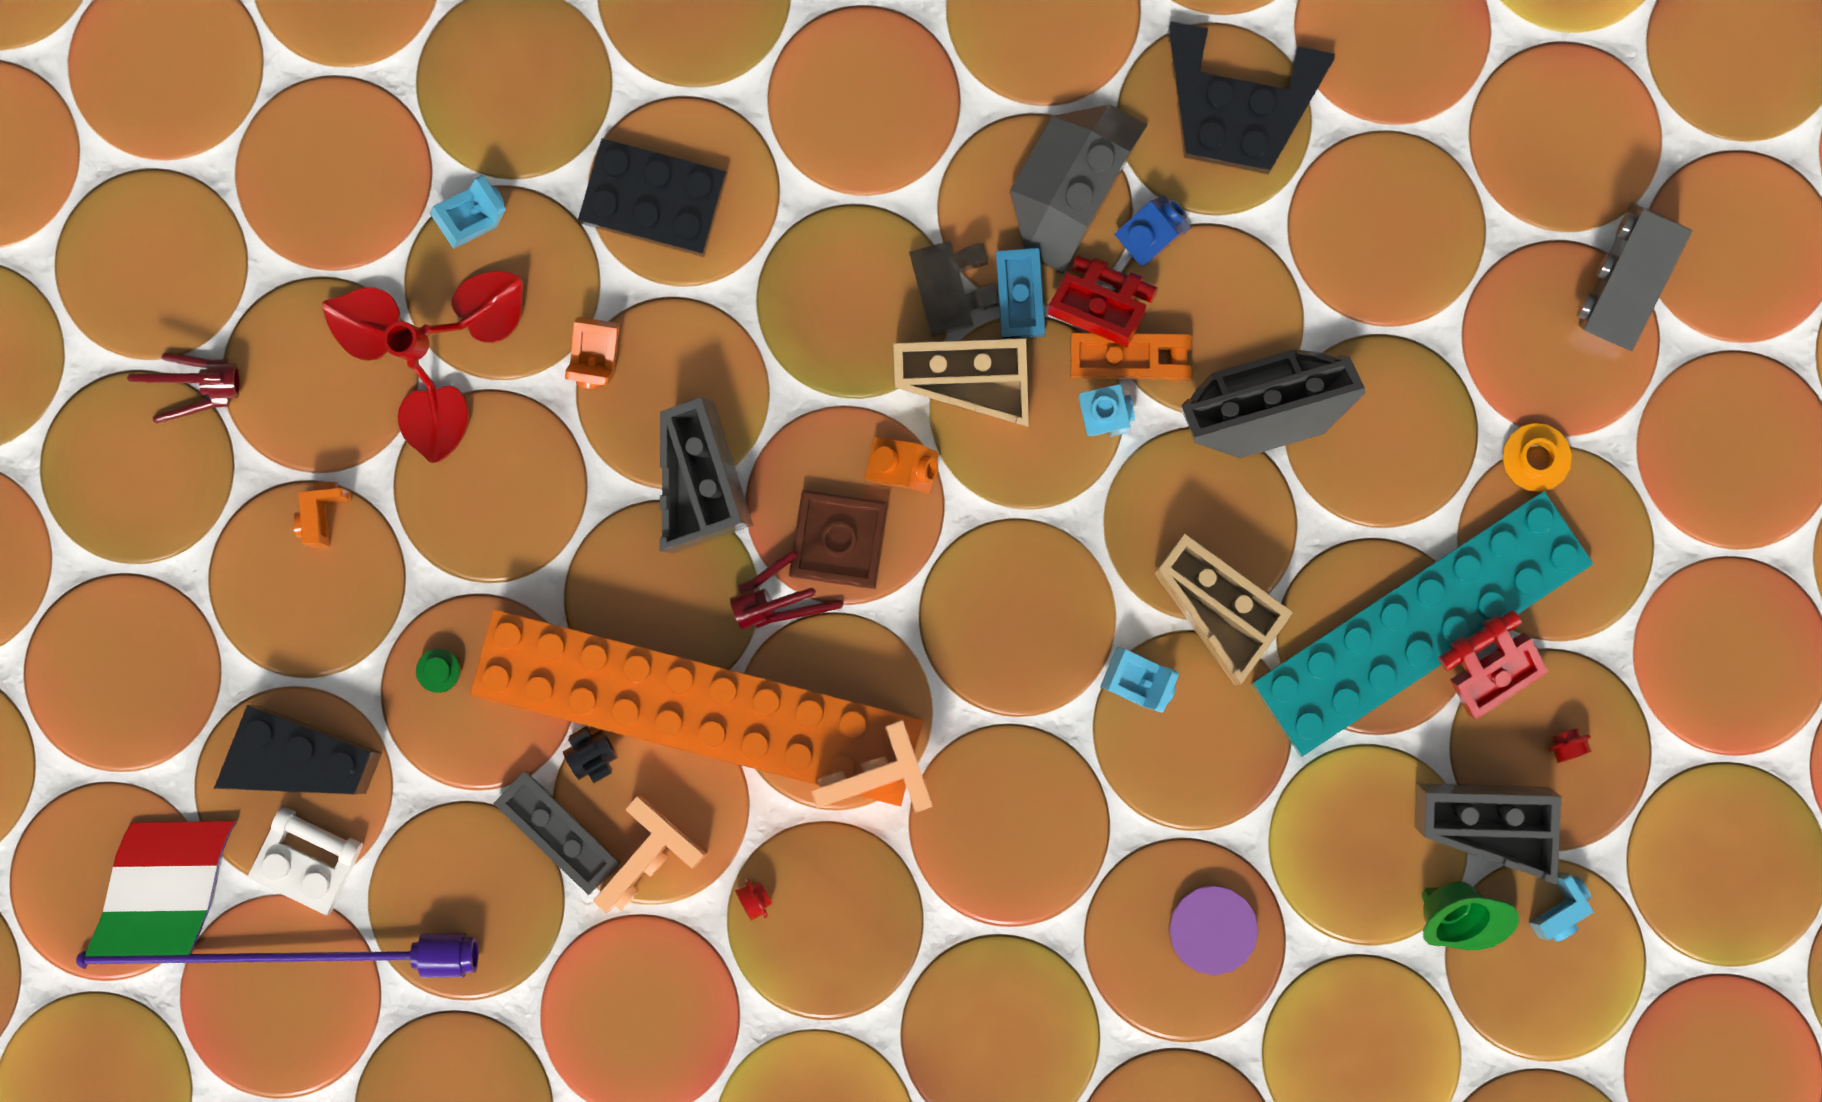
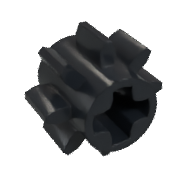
(590, 754)

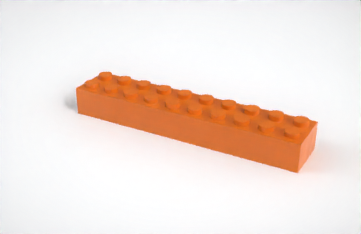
(684, 703)

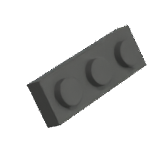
(557, 833)

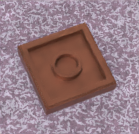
(838, 539)

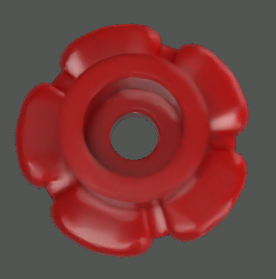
(1570, 745)
(753, 899)

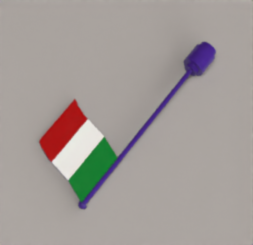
(165, 891)

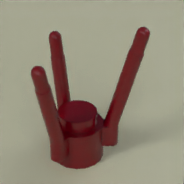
(217, 380)
(757, 608)

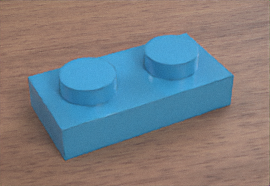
(1020, 293)

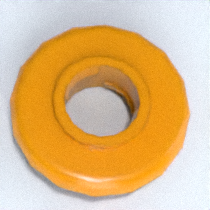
(1516, 461)

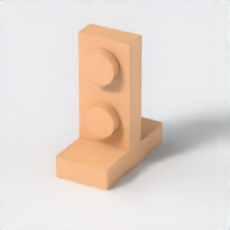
(879, 773)
(648, 856)

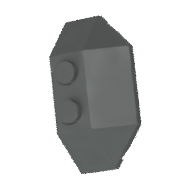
(1071, 178)
(1272, 402)

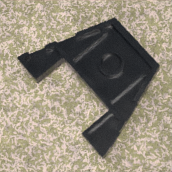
(1237, 119)

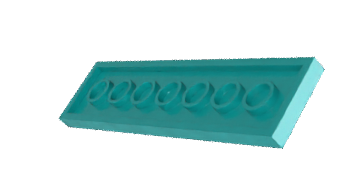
(1414, 624)

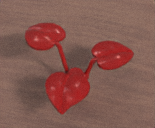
(370, 325)

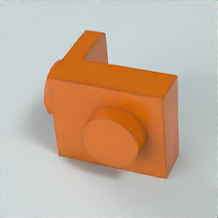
(593, 352)
(902, 464)
(312, 520)

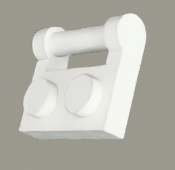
(298, 873)

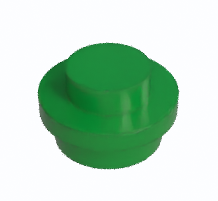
(438, 670)

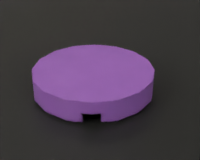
(1213, 930)

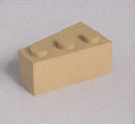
(968, 374)
(1222, 606)

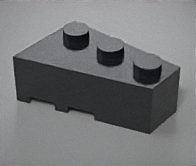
(292, 756)

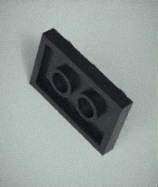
(652, 197)

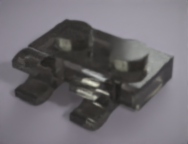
(942, 289)

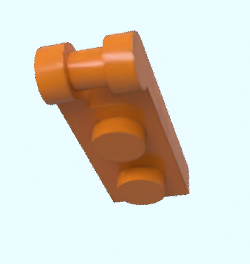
(1103, 359)

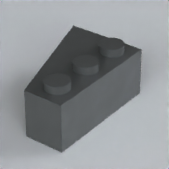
(1632, 276)
(698, 478)
(1495, 822)

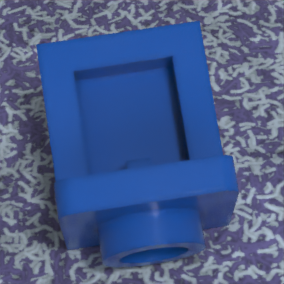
(1153, 229)

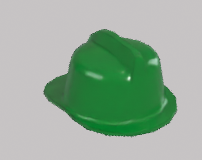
(1465, 919)

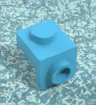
(469, 212)
(1106, 411)
(1140, 680)
(1562, 919)

